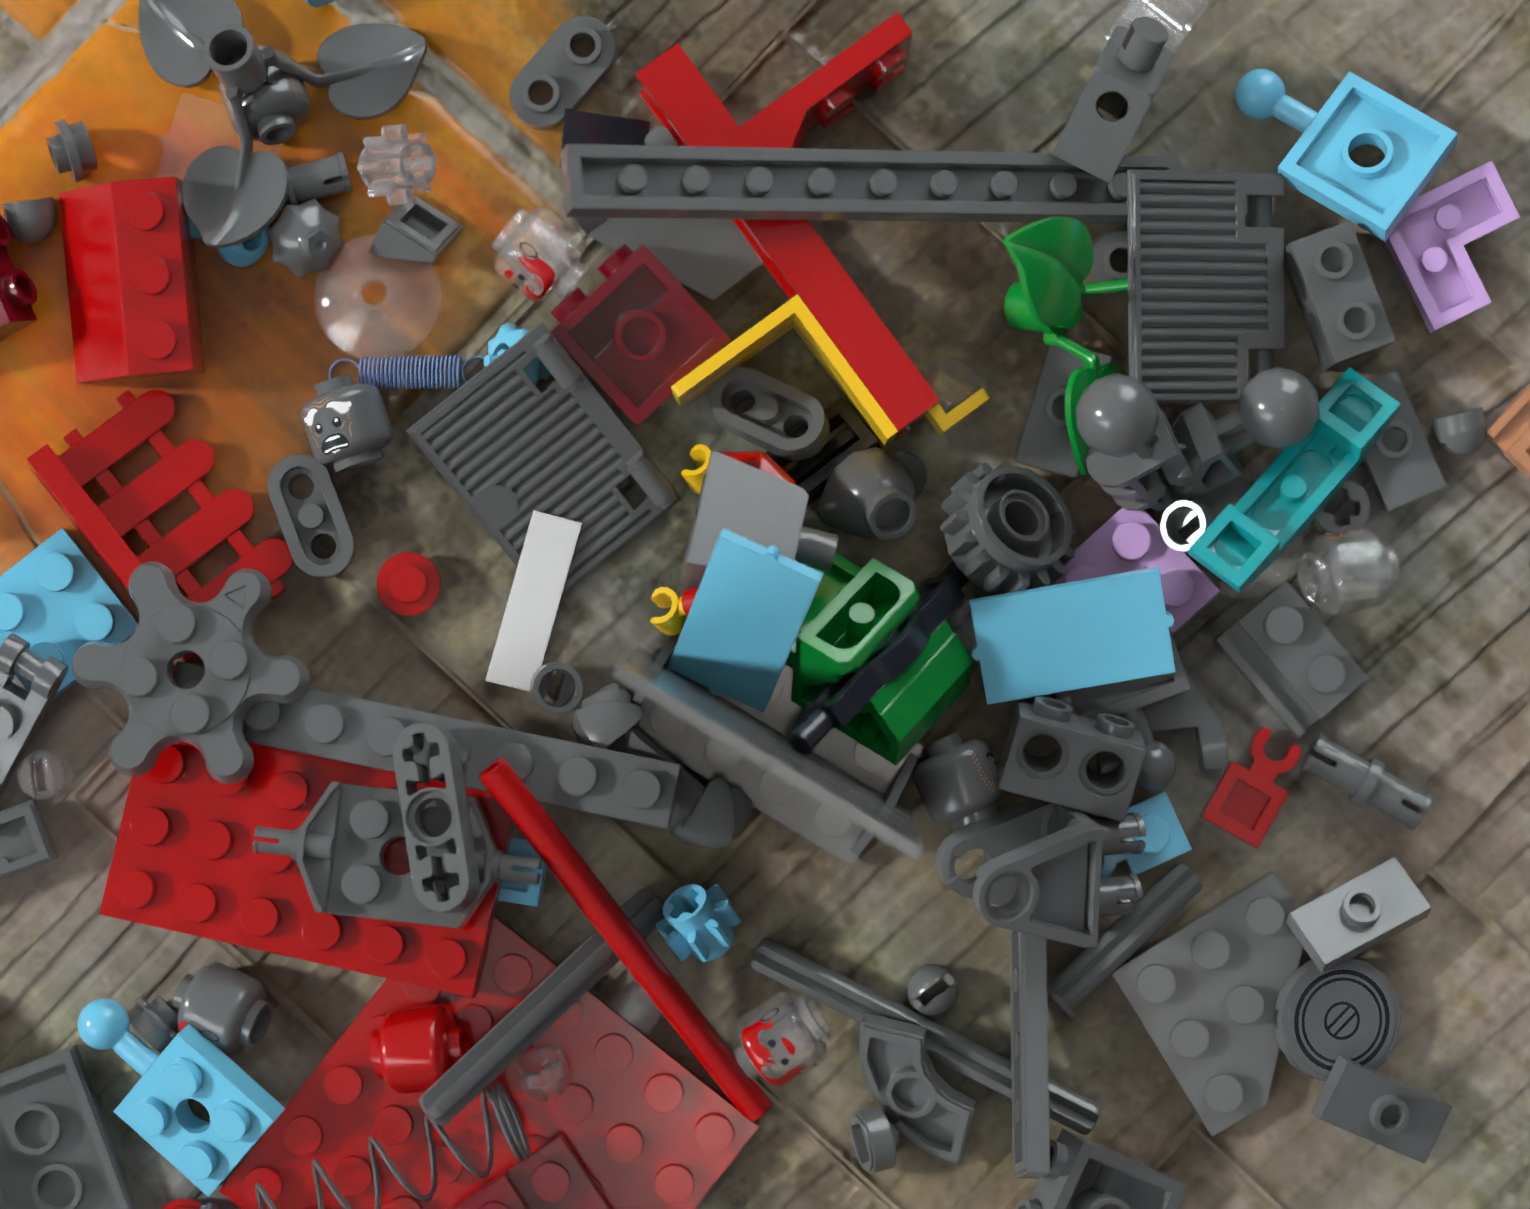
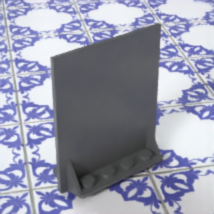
(830, 797)

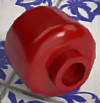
(416, 1047)

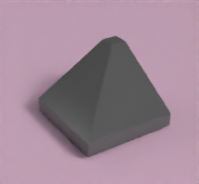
(414, 233)

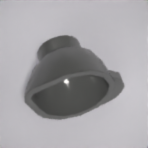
(873, 494)

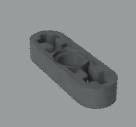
(426, 868)

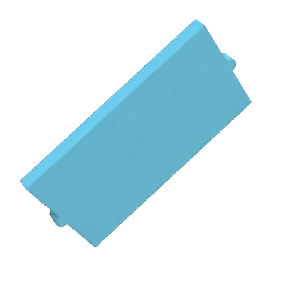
(744, 620)
(1072, 635)

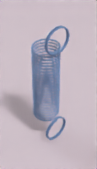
(406, 371)

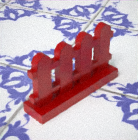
(148, 494)

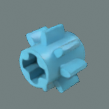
(698, 922)

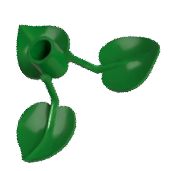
(1052, 264)

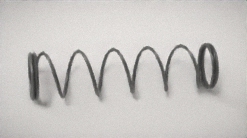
(508, 1121)

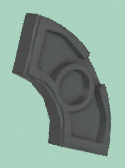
(910, 1088)

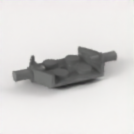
(344, 850)

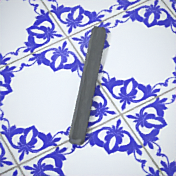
(532, 1016)

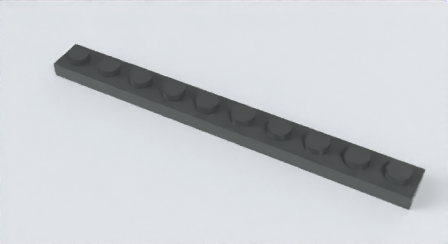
(840, 184)

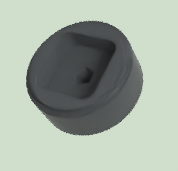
(873, 1139)

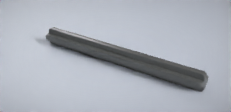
(942, 1042)

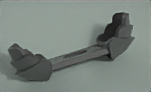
(701, 814)

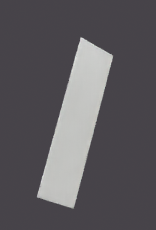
(533, 600)

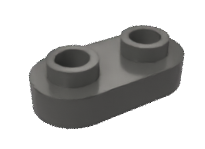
(565, 73)
(773, 415)
(312, 517)

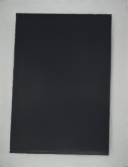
(602, 129)

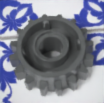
(1007, 529)

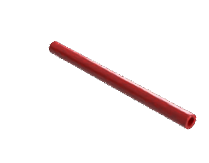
(623, 938)

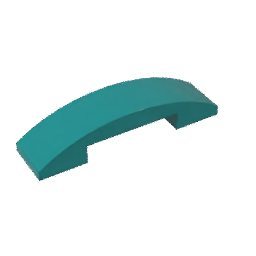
(1297, 484)

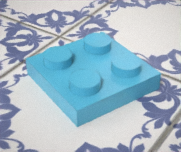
(60, 603)

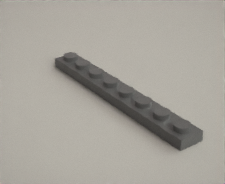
(551, 768)

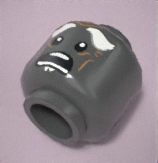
(346, 424)

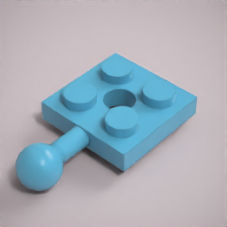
(1352, 117)
(159, 1101)

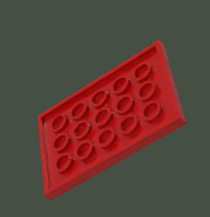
(192, 870)

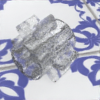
(397, 164)

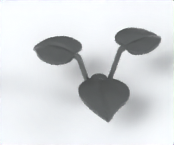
(241, 192)

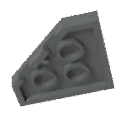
(1213, 999)

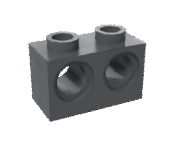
(1337, 295)
(1064, 774)

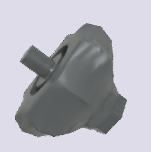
(306, 238)

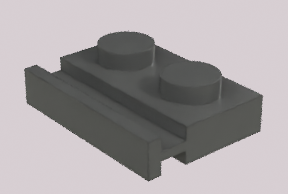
(1291, 659)

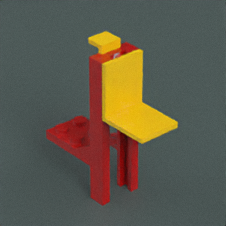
(822, 297)

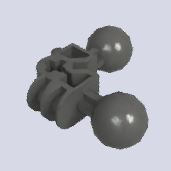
(1154, 465)

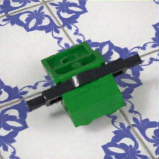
(877, 657)

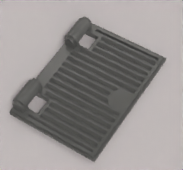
(1203, 282)
(542, 452)

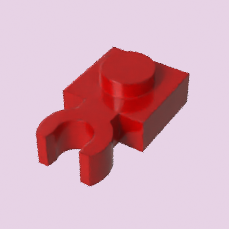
(1246, 798)

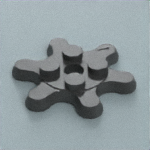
(233, 679)

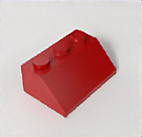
(131, 280)

